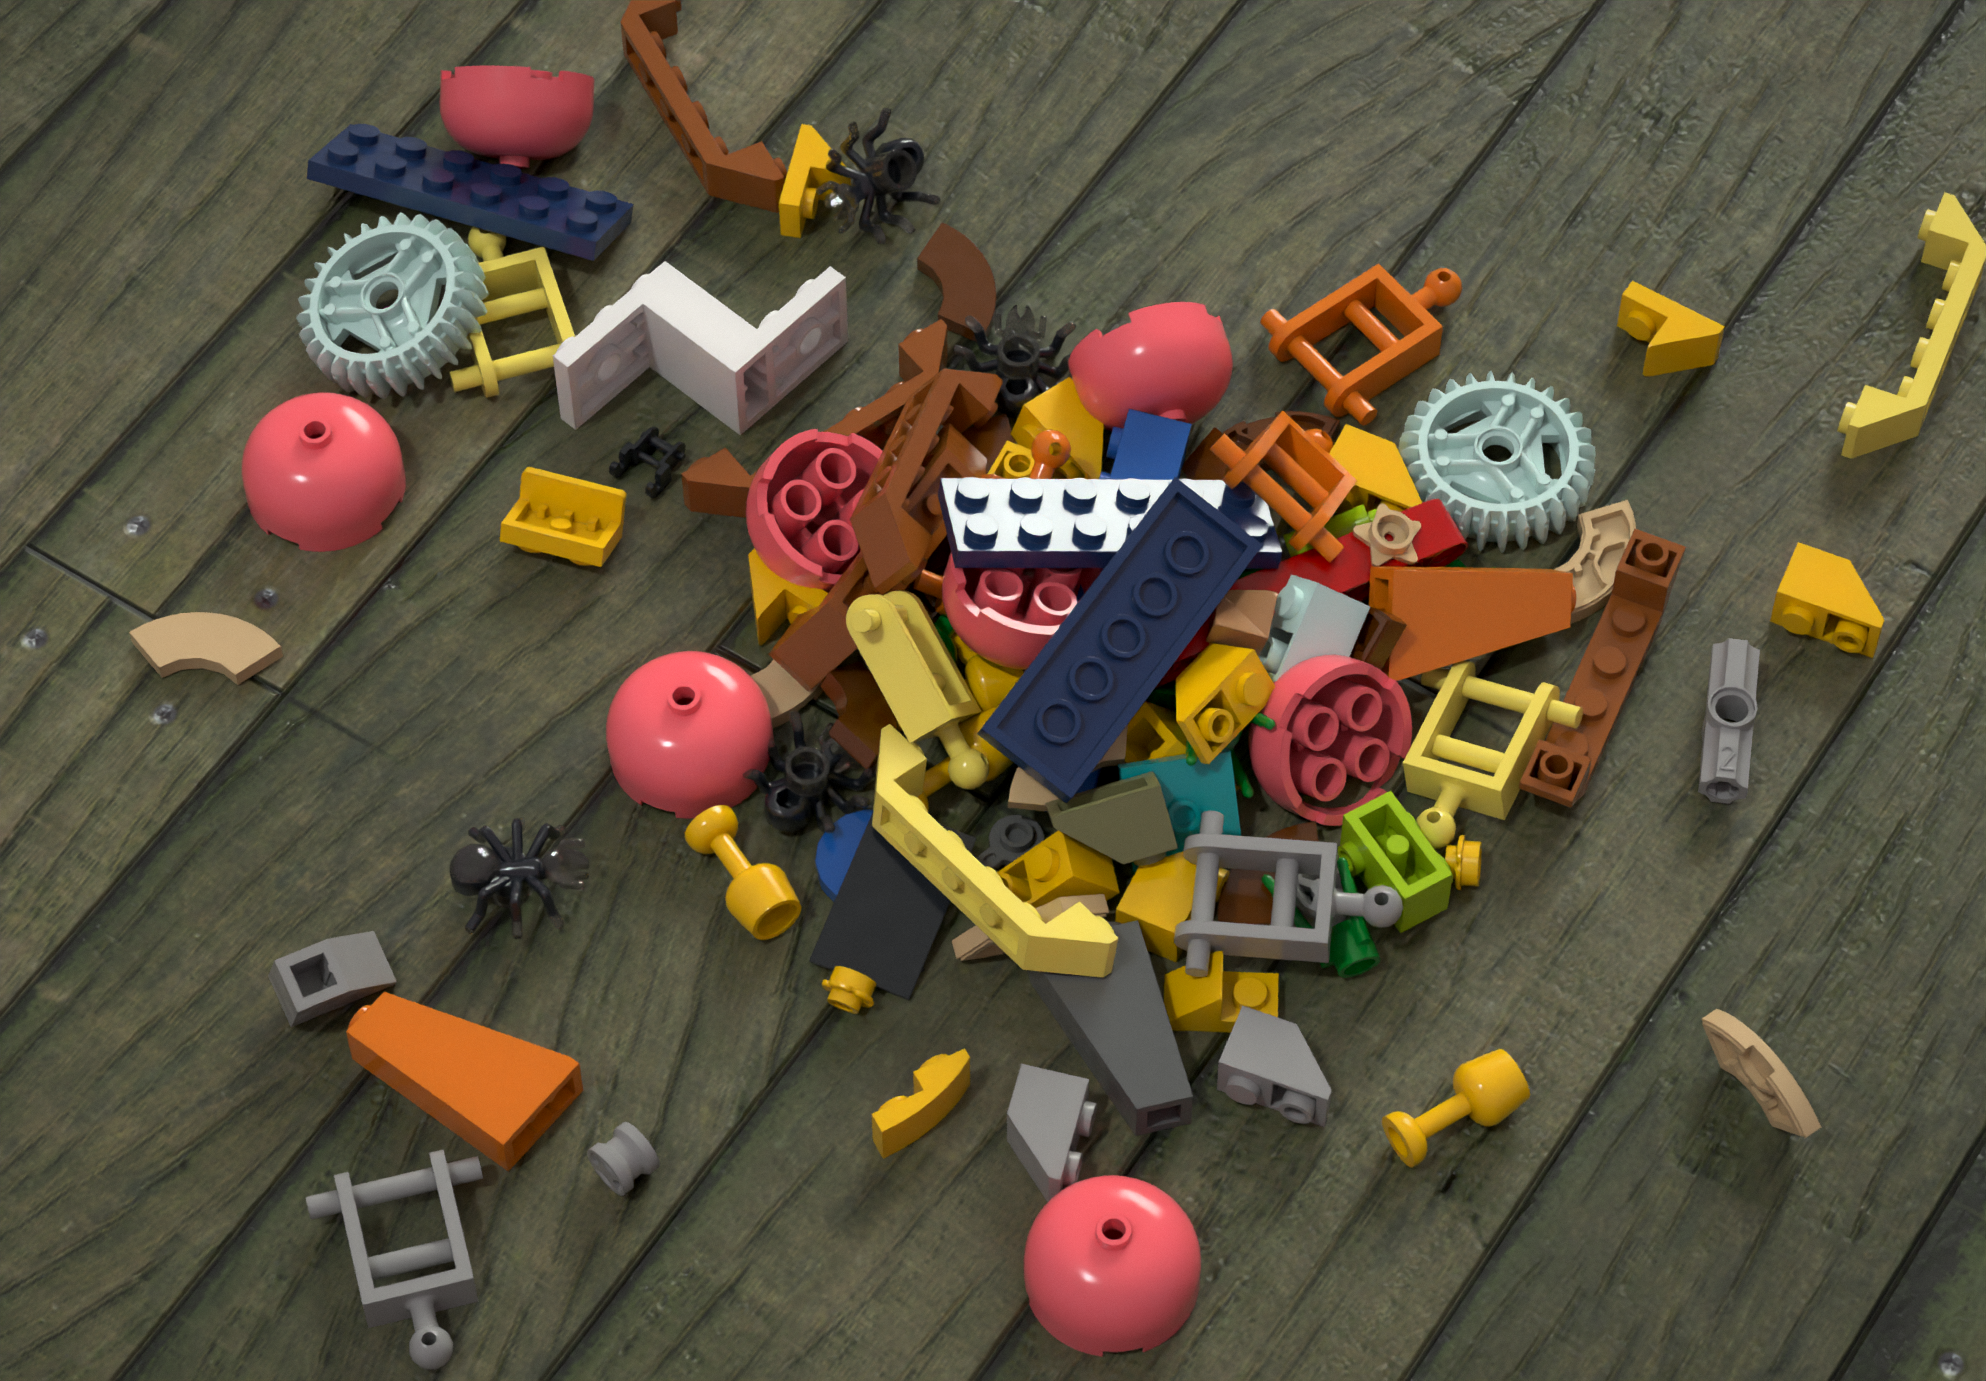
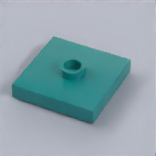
(1190, 792)

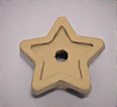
(1392, 523)

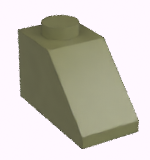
(1119, 820)

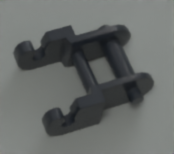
(635, 452)

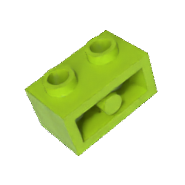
(1391, 851)

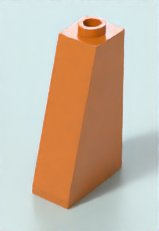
(1467, 611)
(465, 1075)

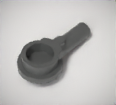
(1009, 840)

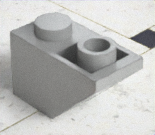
(330, 975)
(1274, 1067)
(1045, 1126)

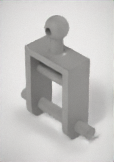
(1280, 940)
(418, 1297)

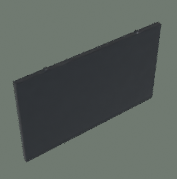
(883, 916)

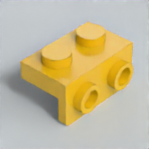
(565, 517)

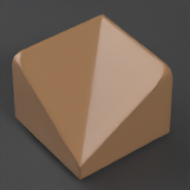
(1243, 619)

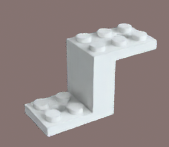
(701, 347)

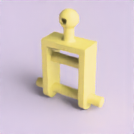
(503, 278)
(917, 677)
(1463, 787)

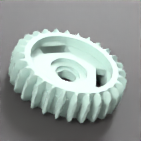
(411, 332)
(1510, 495)

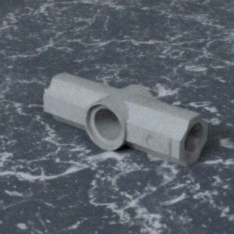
(1727, 744)

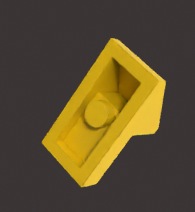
(803, 178)
(1675, 334)
(777, 599)
(1216, 999)

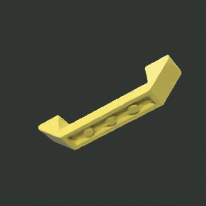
(1889, 418)
(1068, 944)

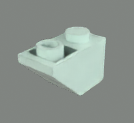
(1310, 623)

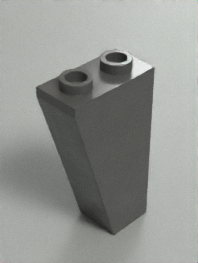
(1124, 1034)

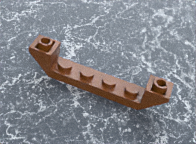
(742, 176)
(722, 485)
(886, 533)
(1640, 592)
(820, 636)

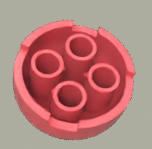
(516, 111)
(1162, 363)
(323, 471)
(805, 503)
(1010, 610)
(1330, 722)
(688, 733)
(1112, 1265)

